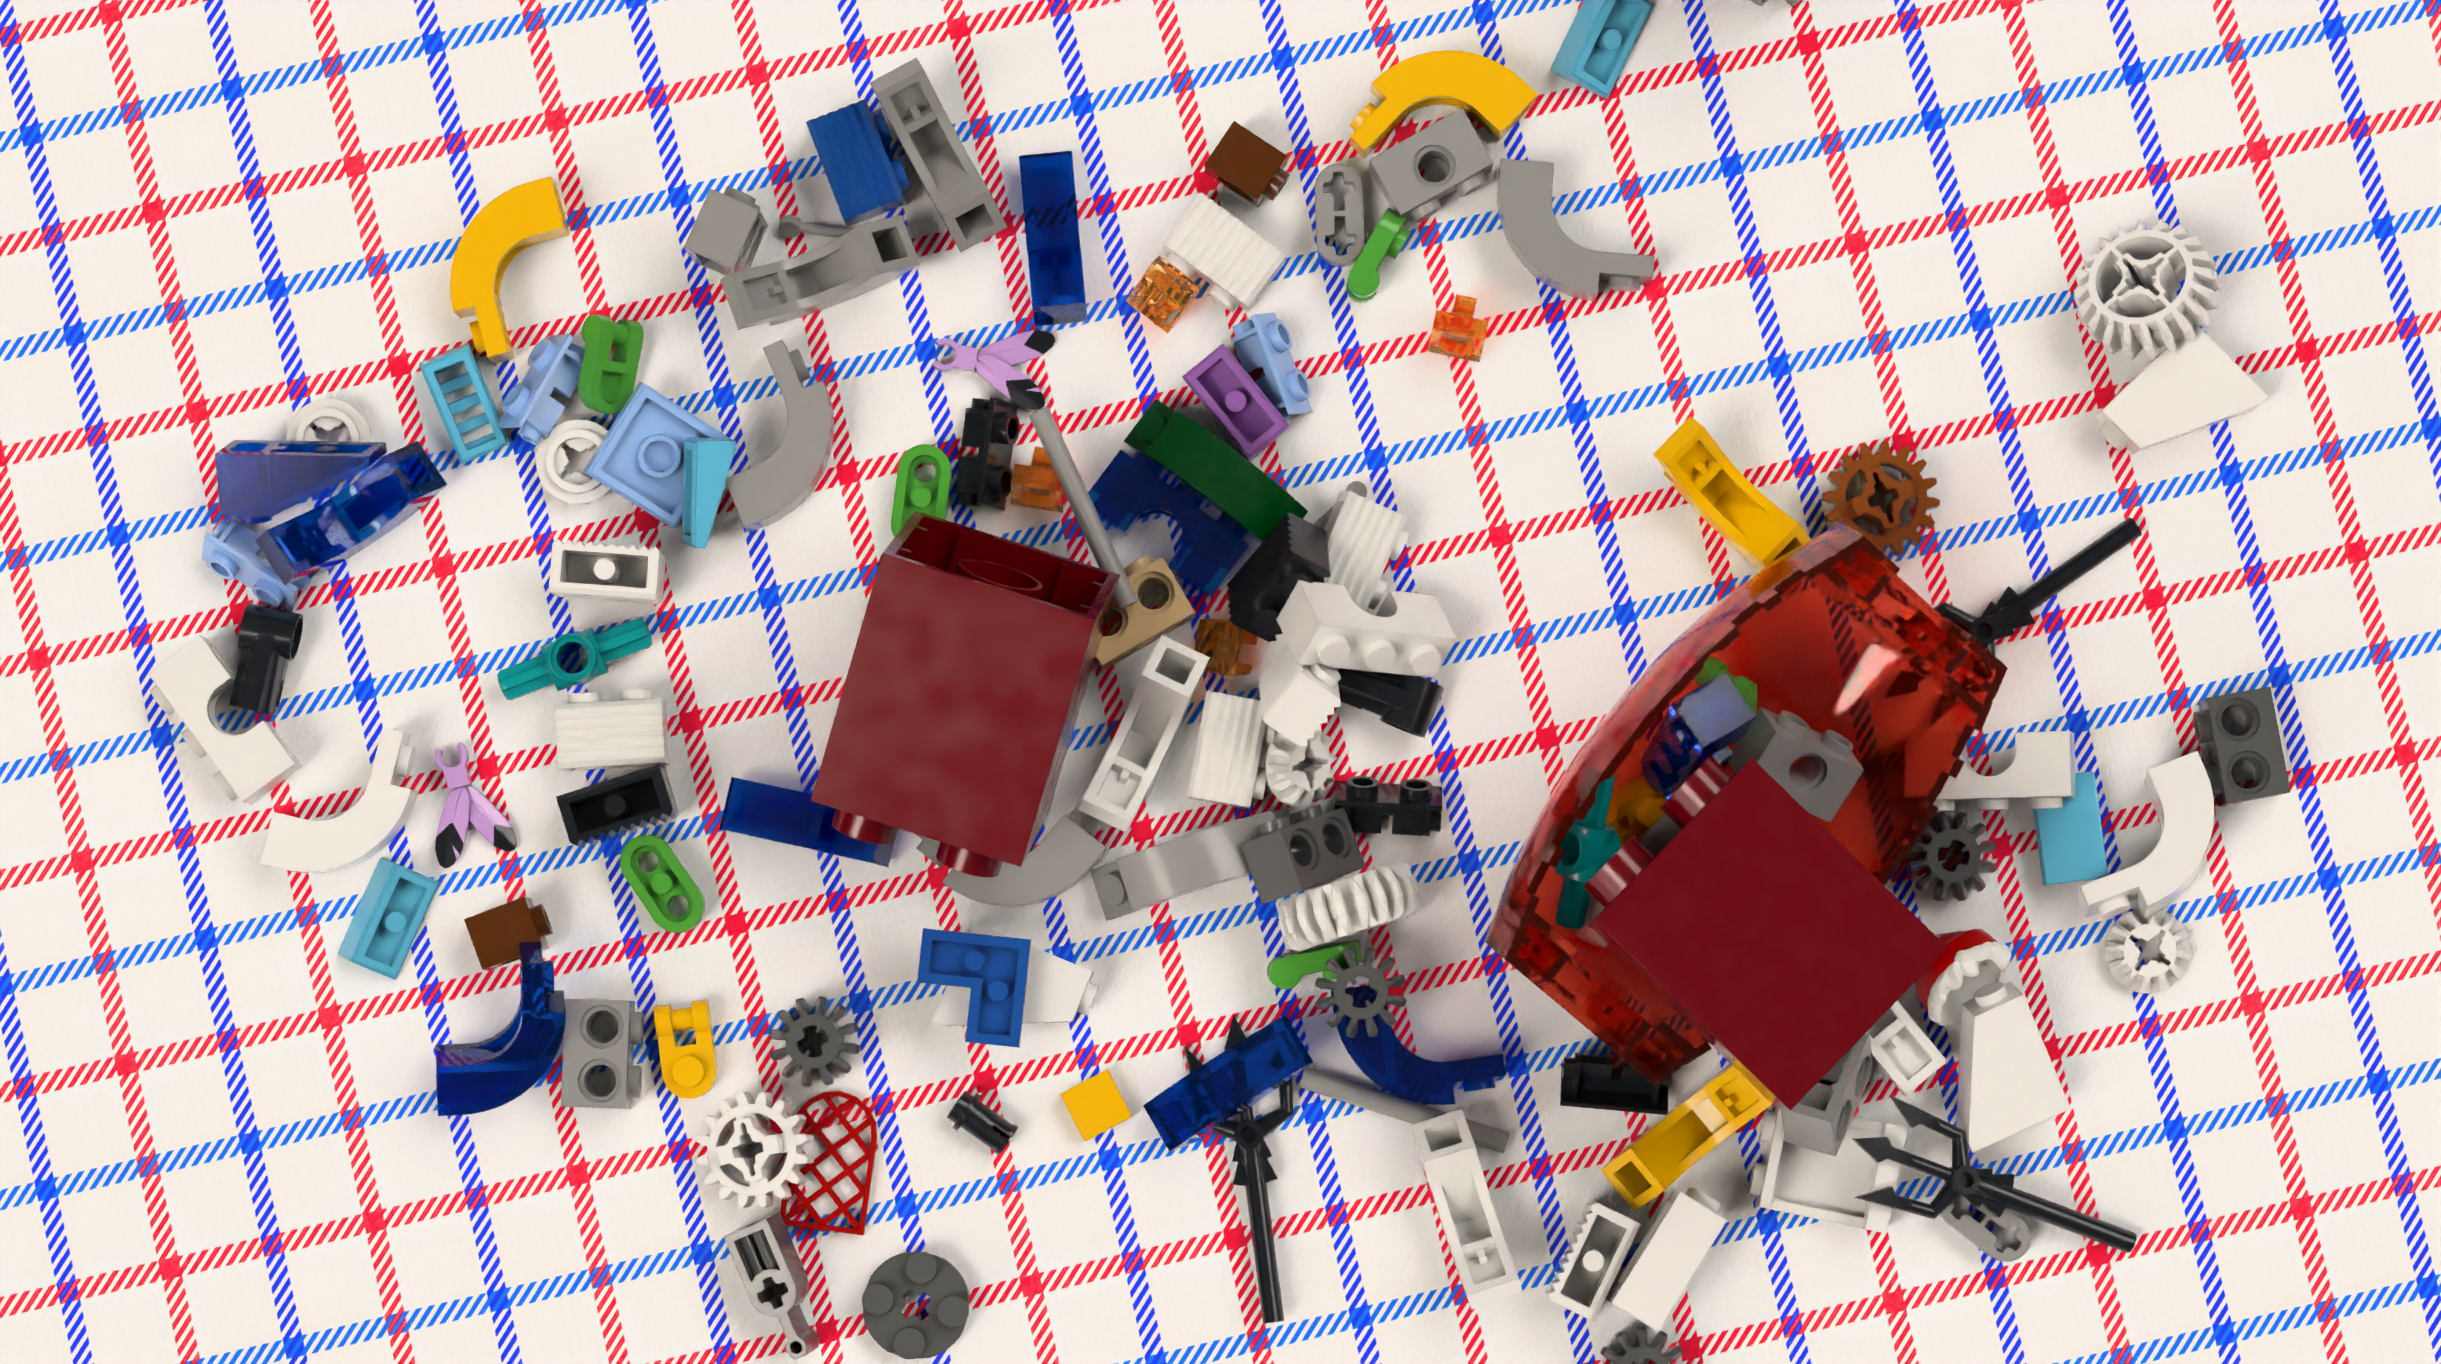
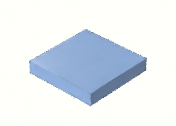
(645, 453)

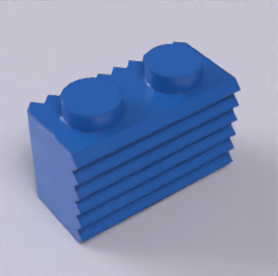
(857, 162)

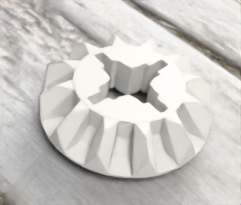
(330, 416)
(553, 461)
(1297, 787)
(2122, 954)

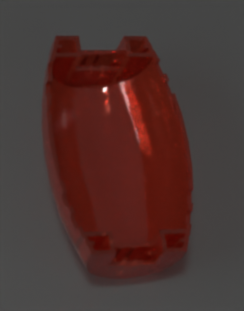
(1820, 638)

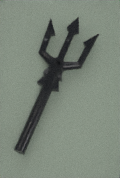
(2014, 609)
(1253, 1173)
(1978, 1185)

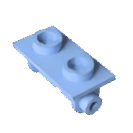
(1266, 344)
(529, 403)
(234, 554)

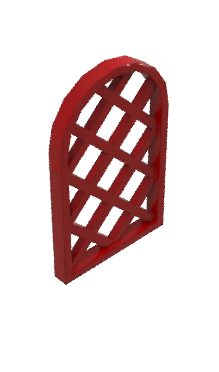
(869, 1154)

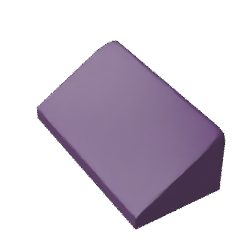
(1236, 402)

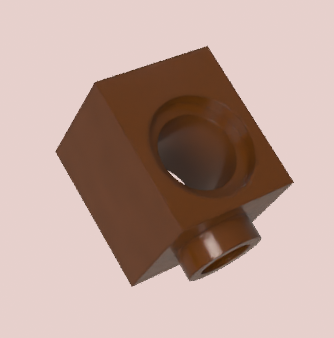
(1248, 165)
(502, 928)

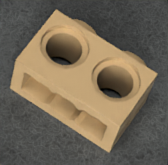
(1145, 625)

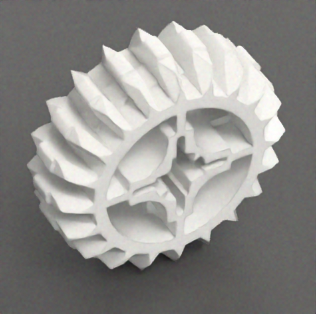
(2158, 263)
(1349, 906)

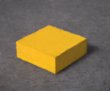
(1096, 1105)

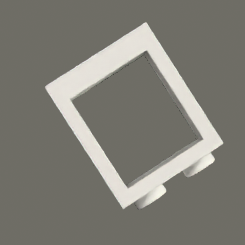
(1667, 1257)

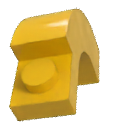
(1447, 78)
(489, 244)
(1726, 497)
(1684, 1136)

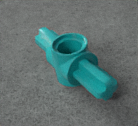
(548, 669)
(1586, 850)

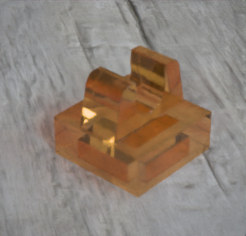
(1163, 294)
(1458, 332)
(1037, 484)
(1222, 644)

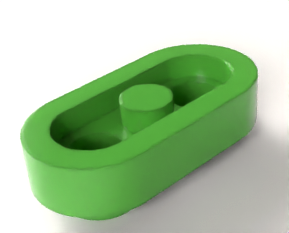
(918, 496)
(663, 884)

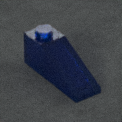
(273, 475)

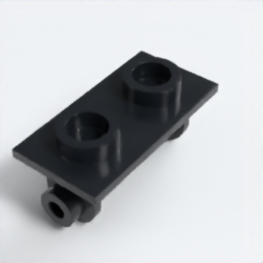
(993, 429)
(1413, 804)
(1597, 1085)

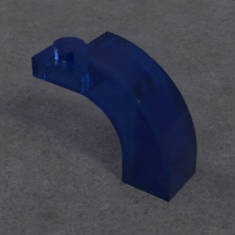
(354, 517)
(505, 1066)
(1404, 1073)

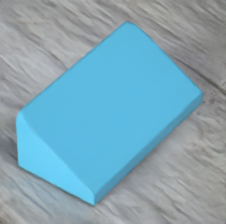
(1600, 43)
(2072, 836)
(388, 918)

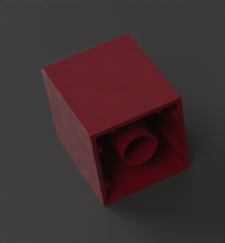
(963, 693)
(1761, 929)

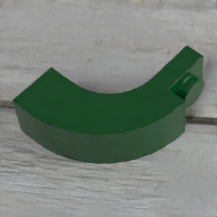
(1212, 470)

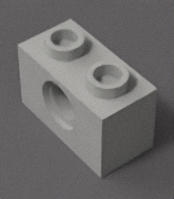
(1449, 140)
(1818, 780)

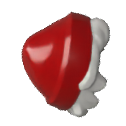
(1966, 966)

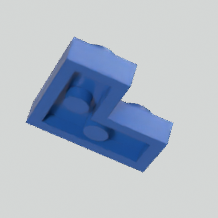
(992, 969)

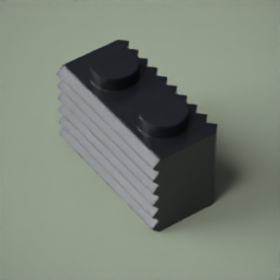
(1266, 580)
(617, 806)

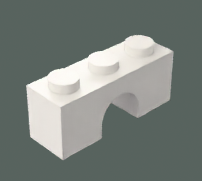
(1331, 630)
(192, 686)
(2040, 772)

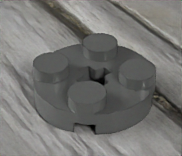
(946, 1310)

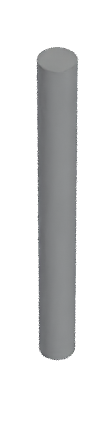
(1081, 503)
(1393, 1106)

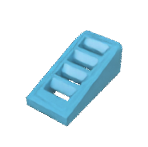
(446, 361)
(704, 479)

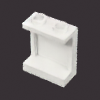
(1822, 1184)

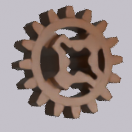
(1902, 492)

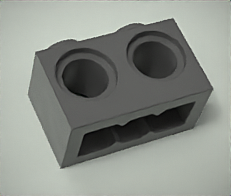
(2257, 744)
(1301, 854)

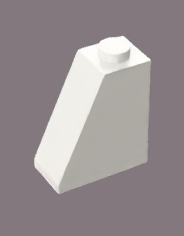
(2179, 396)
(1053, 990)
(2003, 1068)

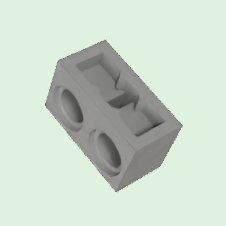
(726, 232)
(585, 1053)
(1827, 1109)

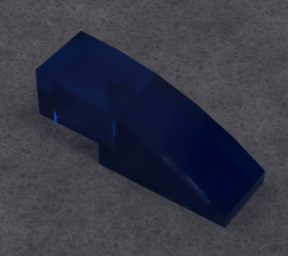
(1053, 238)
(793, 820)
(1228, 1084)

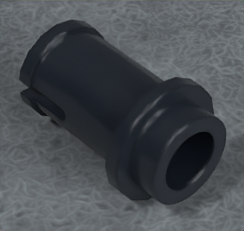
(981, 1121)

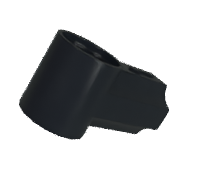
(267, 643)
(1398, 699)

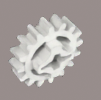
(760, 1169)

